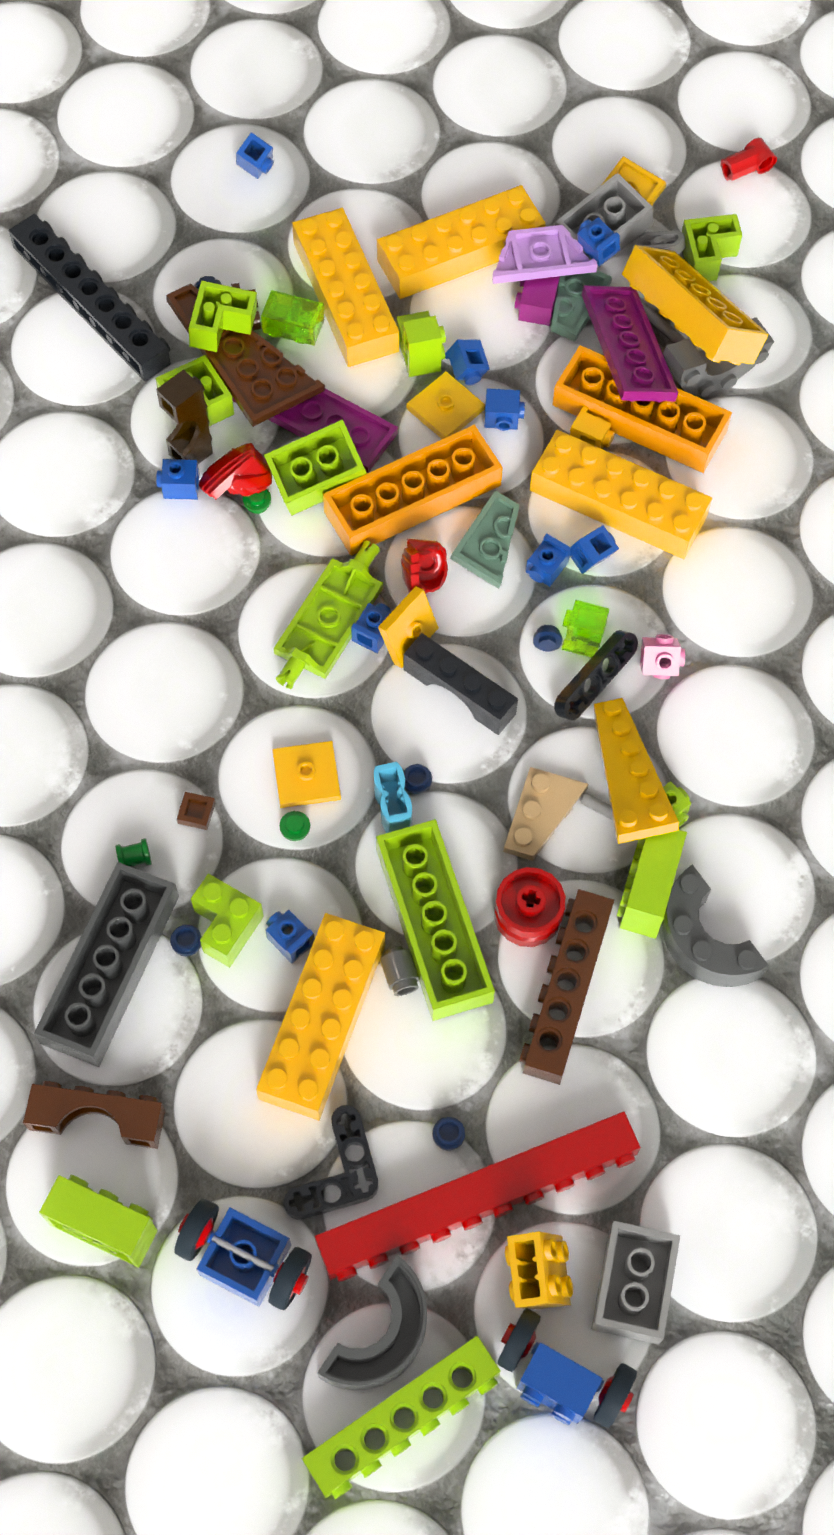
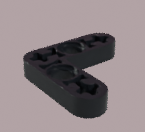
(344, 1181)

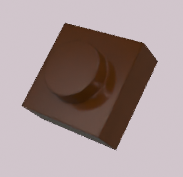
(196, 810)

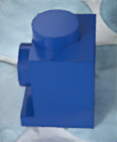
(598, 240)
(468, 360)
(593, 549)
(548, 560)
(366, 632)
(292, 944)

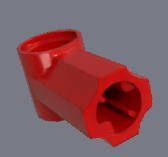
(754, 157)

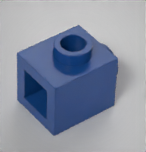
(255, 156)
(503, 409)
(179, 479)

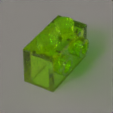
(292, 318)

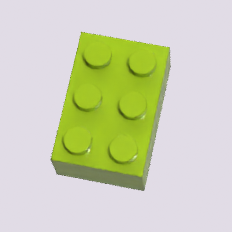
(314, 466)
(650, 883)
(99, 1219)

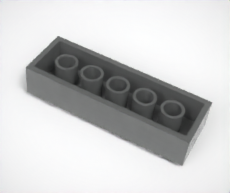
(107, 964)

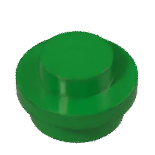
(257, 502)
(294, 826)

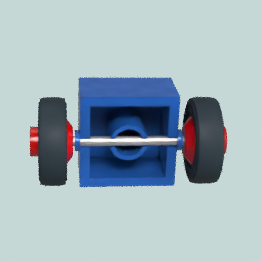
(243, 1255)
(559, 1380)

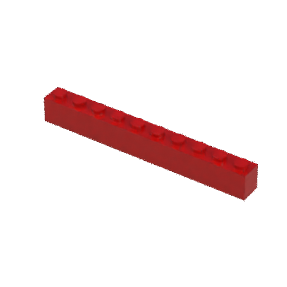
(476, 1196)

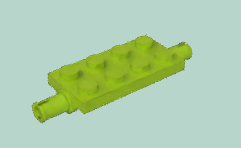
(326, 617)

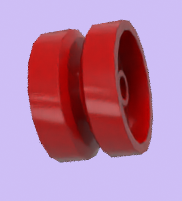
(529, 907)

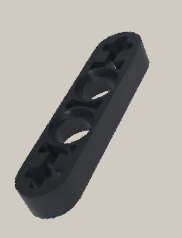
(573, 698)

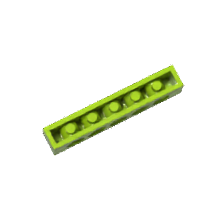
(469, 1357)

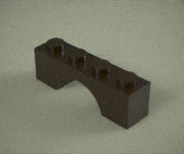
(185, 403)

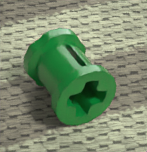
(134, 854)

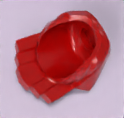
(239, 472)
(424, 565)

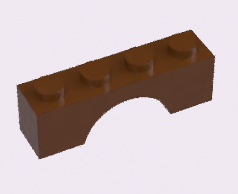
(54, 1108)

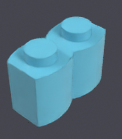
(392, 797)

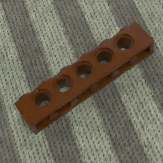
(550, 1064)

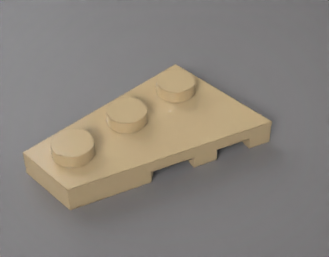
(540, 810)

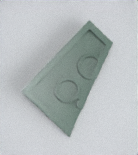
(570, 310)
(488, 540)

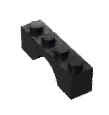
(485, 699)

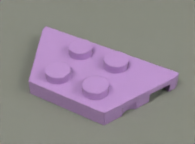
(541, 254)

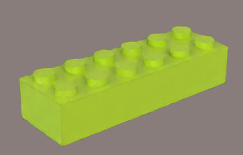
(434, 920)

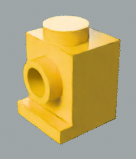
(592, 429)

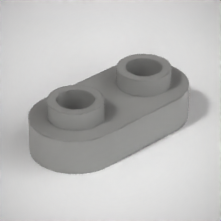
(665, 240)

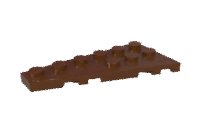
(251, 367)

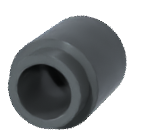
(400, 971)

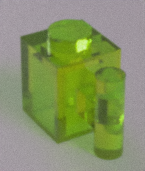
(584, 628)

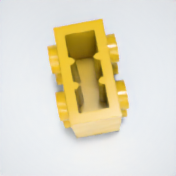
(538, 1270)

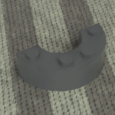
(702, 376)
(695, 949)
(397, 1349)

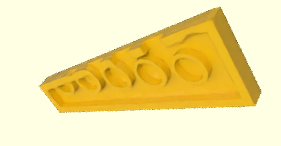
(634, 787)

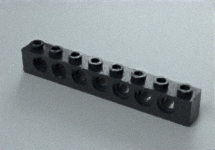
(90, 297)

